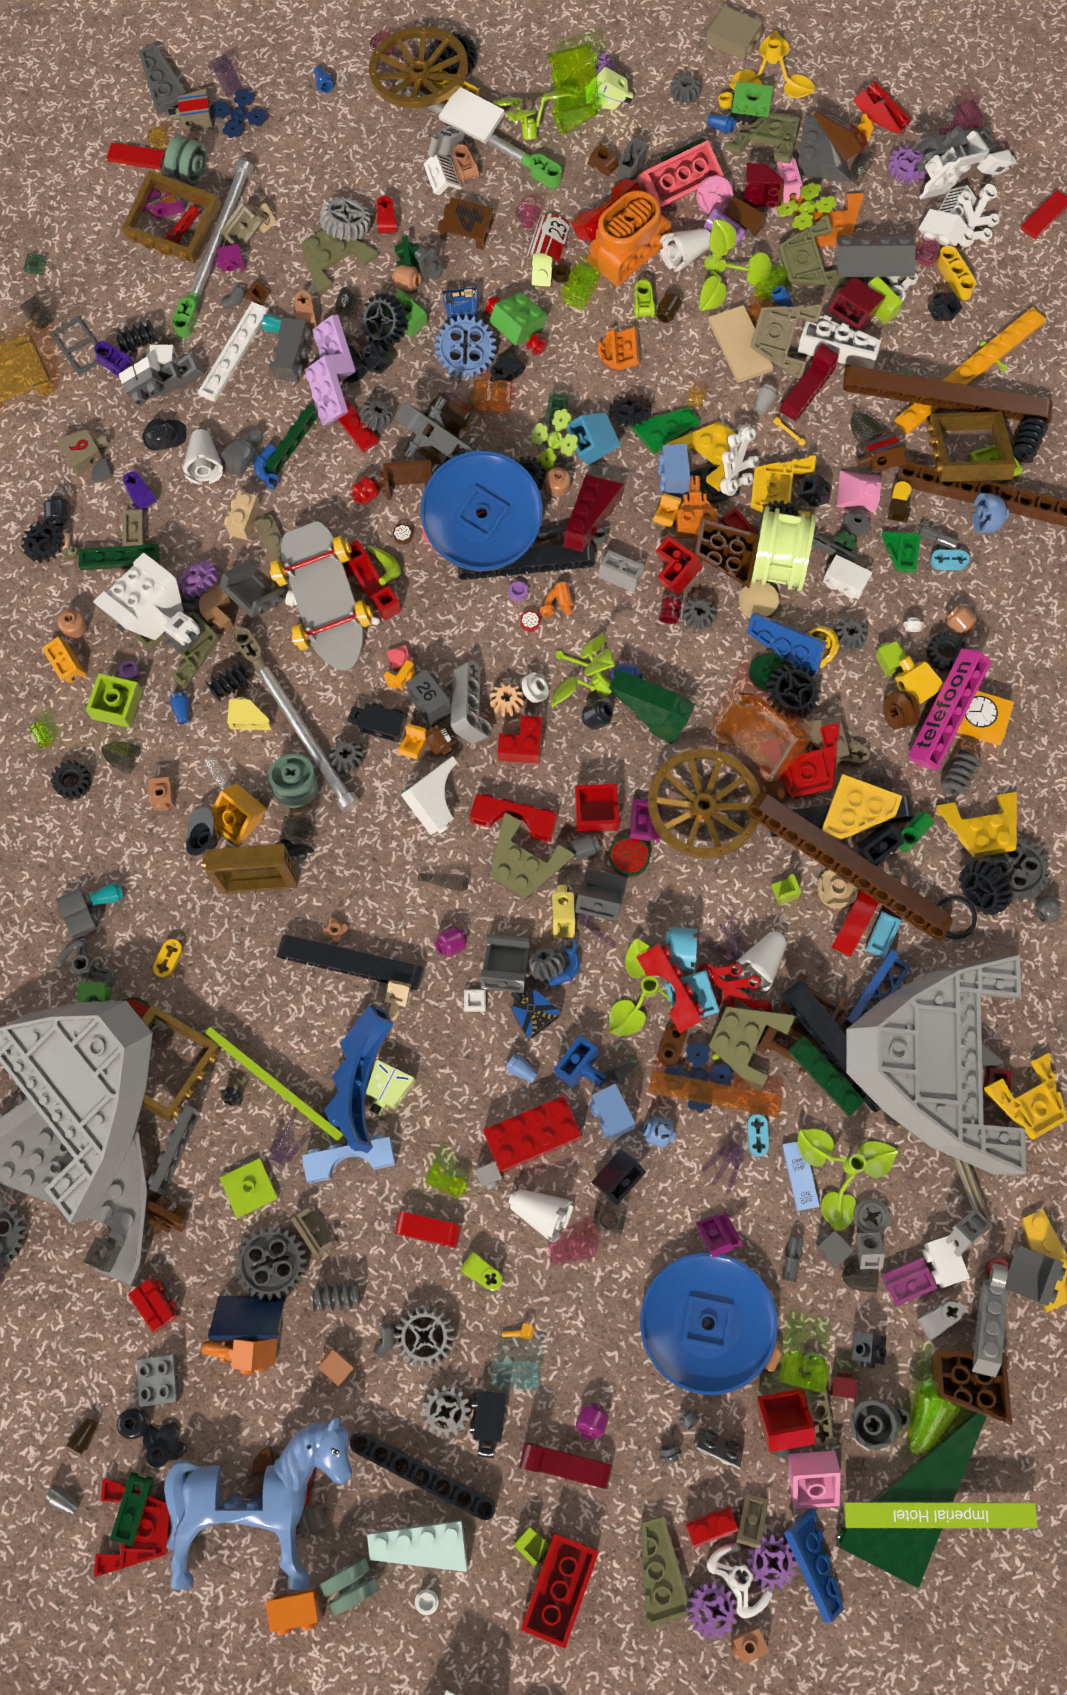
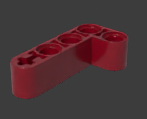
(813, 379)
(565, 1465)

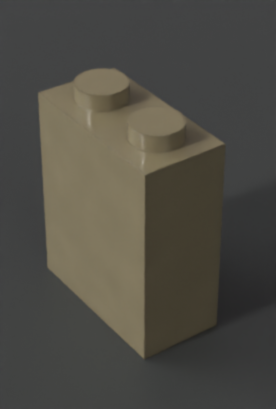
(734, 33)

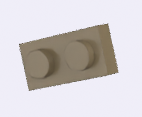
(132, 527)
(752, 1521)

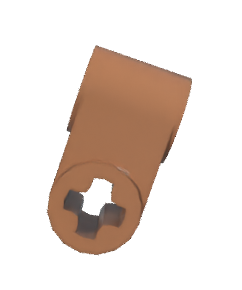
(464, 163)
(305, 309)

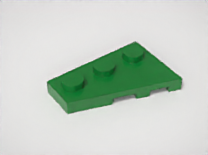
(665, 428)

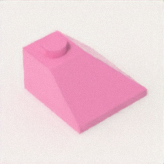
(858, 490)

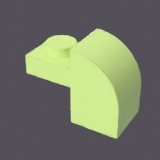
(542, 269)

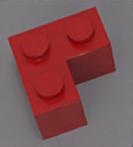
(680, 568)
(522, 747)

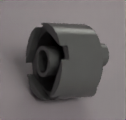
(873, 1436)

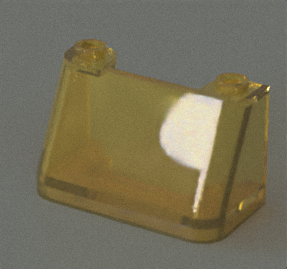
(23, 369)

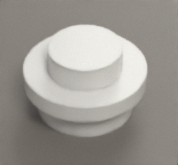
(913, 625)
(426, 1602)

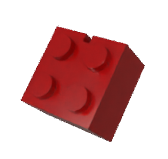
(595, 808)
(783, 1420)

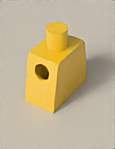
(918, 679)

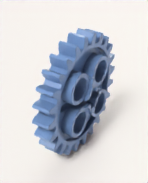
(448, 346)

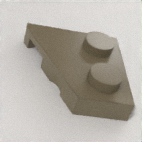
(813, 730)

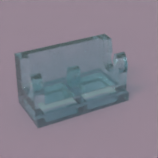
(515, 1375)

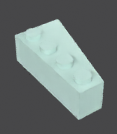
(426, 1545)

